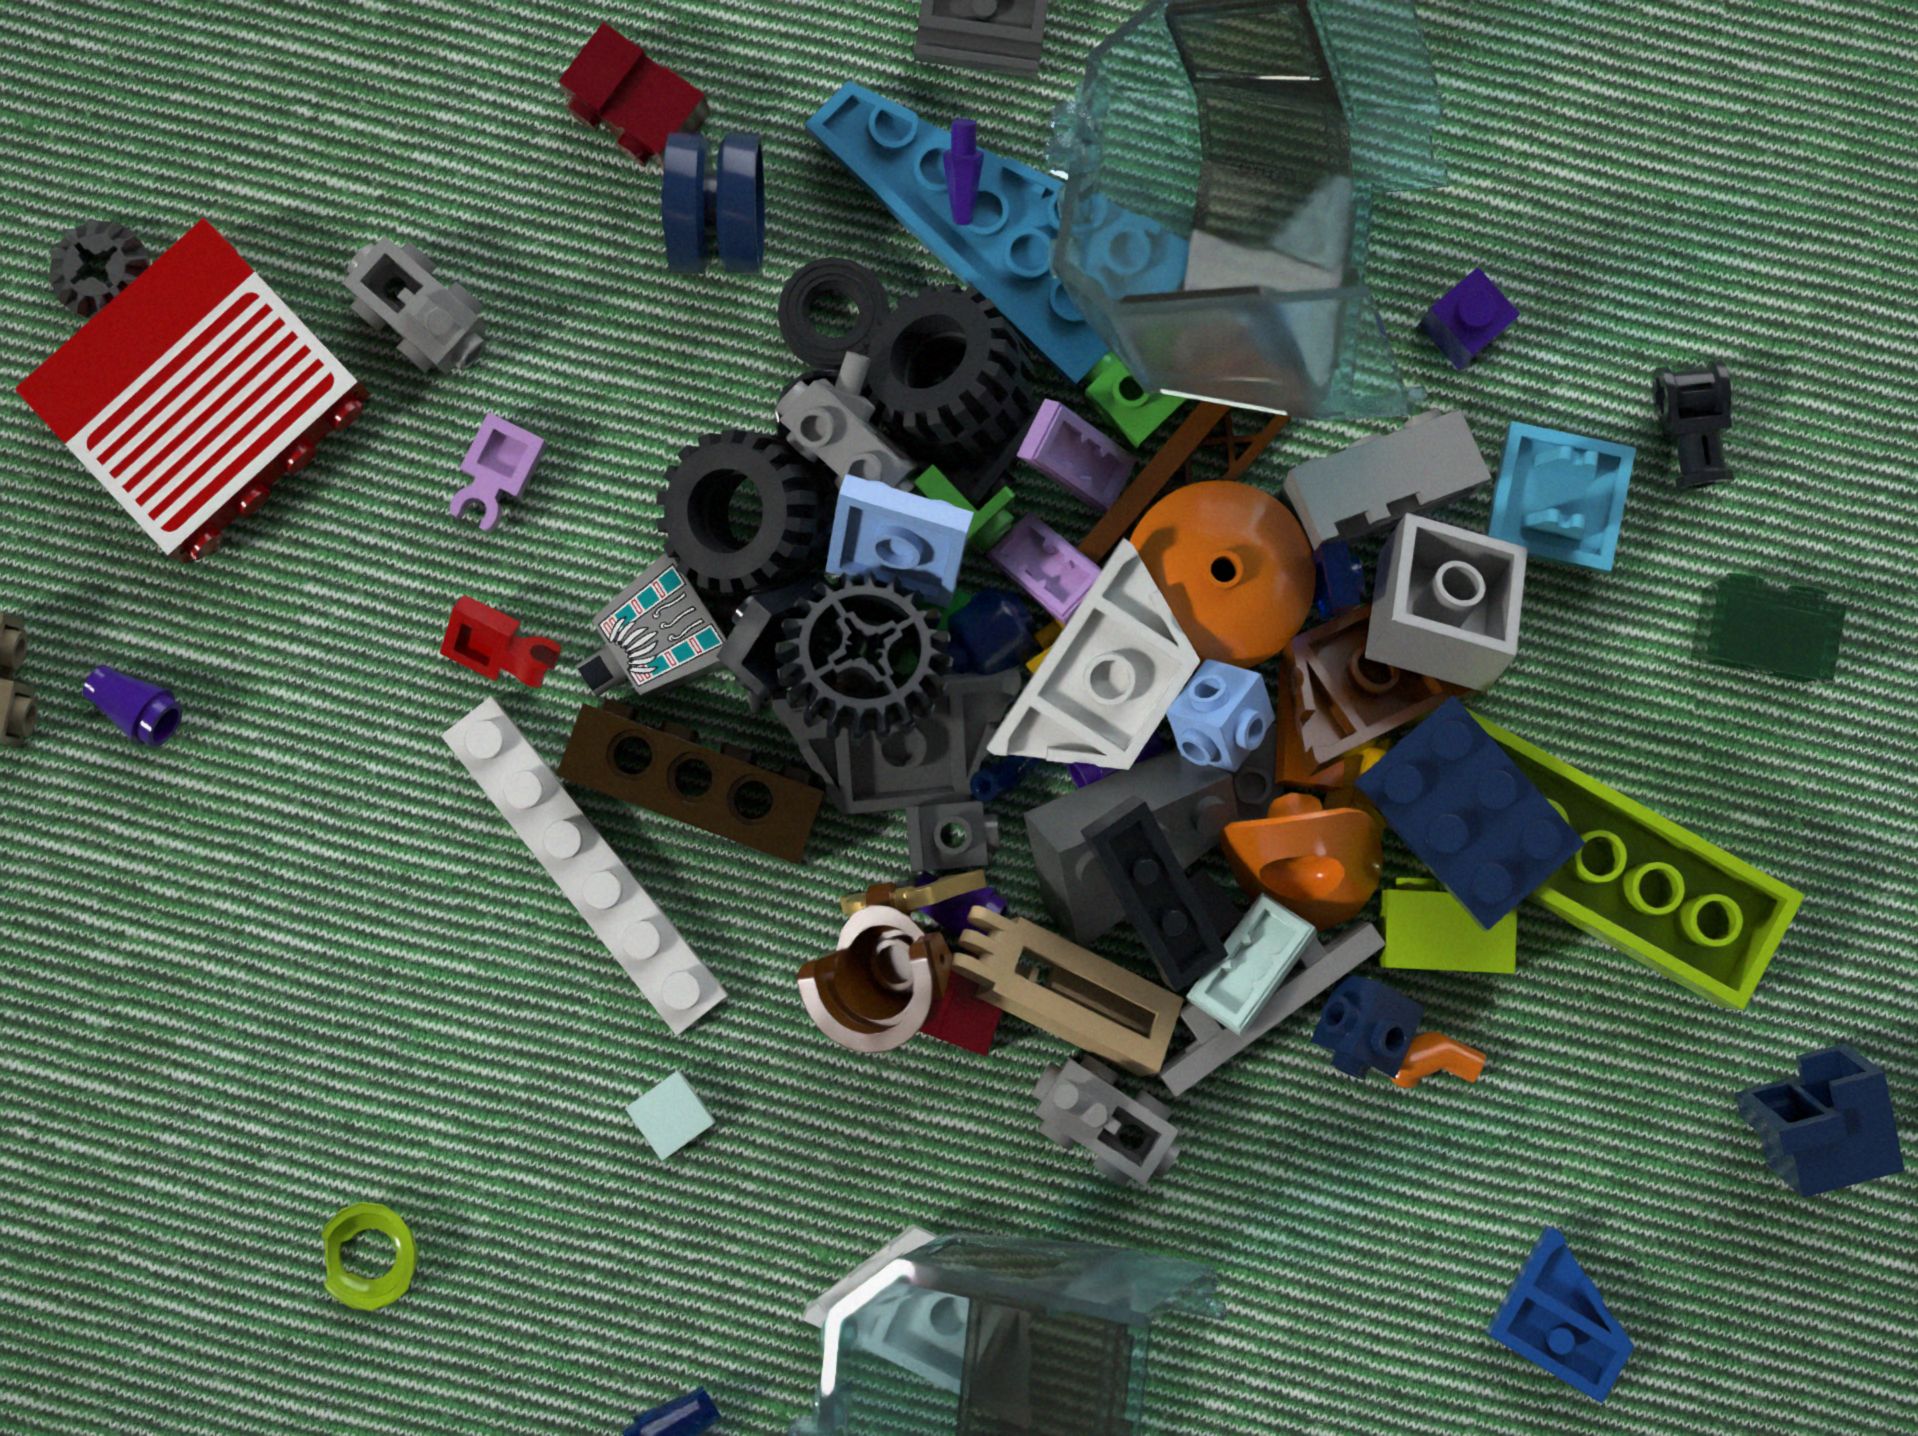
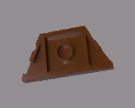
(1349, 700)

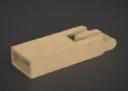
(1082, 998)

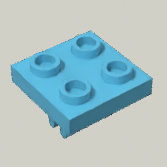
(1560, 496)

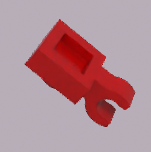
(490, 644)

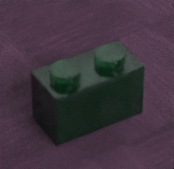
(1768, 631)

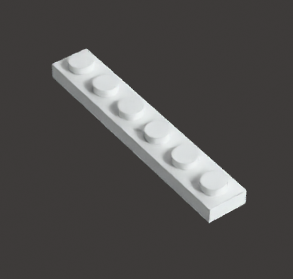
(584, 865)

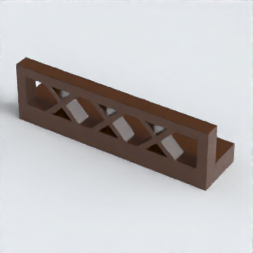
(1167, 463)

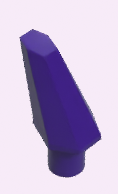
(963, 170)

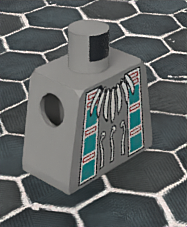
(654, 635)

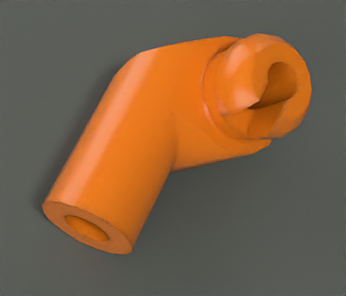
(1436, 1052)

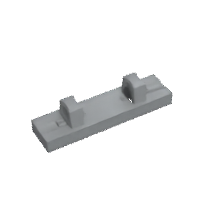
(1313, 973)

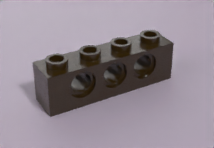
(594, 762)

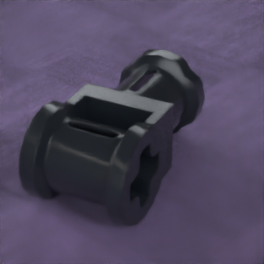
(1695, 415)

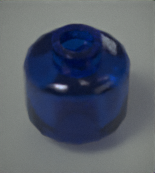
(990, 633)

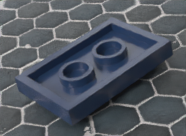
(1468, 813)

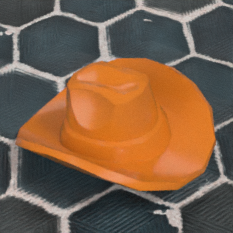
(1307, 858)

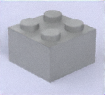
(1447, 603)

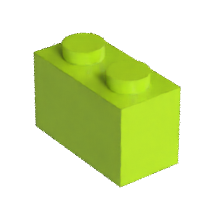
(1437, 934)

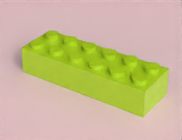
(1655, 885)

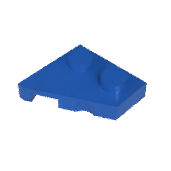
(1561, 1320)

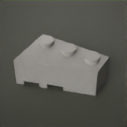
(1384, 477)

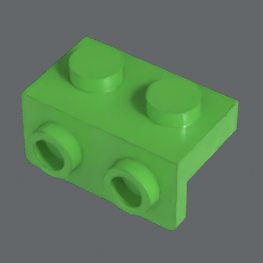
(988, 523)

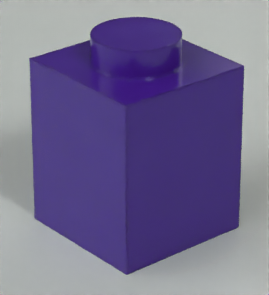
(1468, 318)

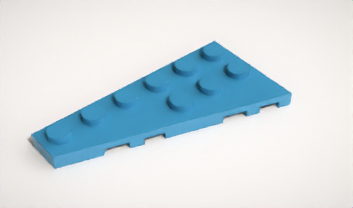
(1011, 226)

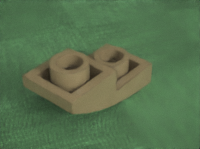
(17, 704)

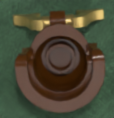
(885, 966)

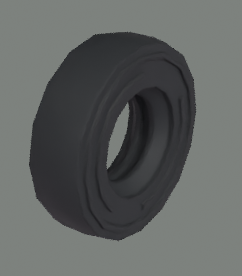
(810, 283)

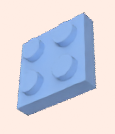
(898, 537)

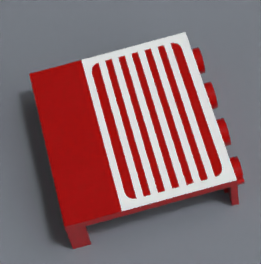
(193, 393)

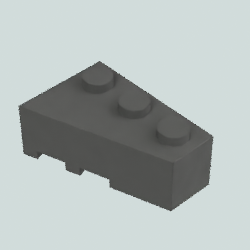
(1187, 803)

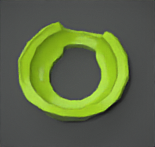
(352, 1288)

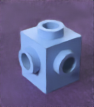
(1220, 715)

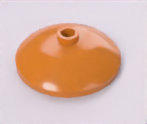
(1272, 562)

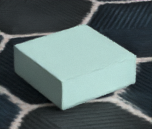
(670, 1115)

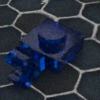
(1337, 579)

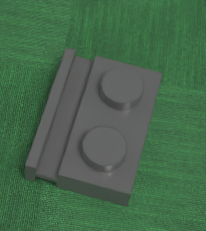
(982, 34)

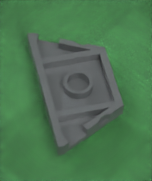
(911, 770)

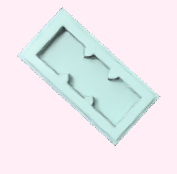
(1258, 961)

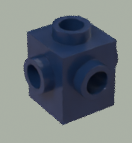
(1367, 1027)

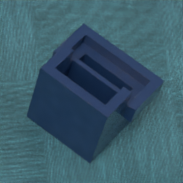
(1827, 1126)

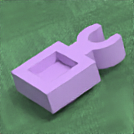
(501, 462)

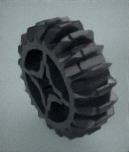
(902, 628)

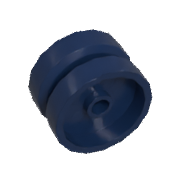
(710, 203)

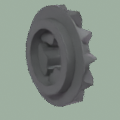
(69, 265)

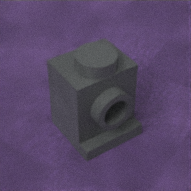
(925, 842)

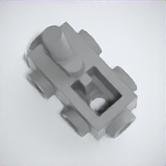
(434, 321)
(838, 428)
(1087, 1109)

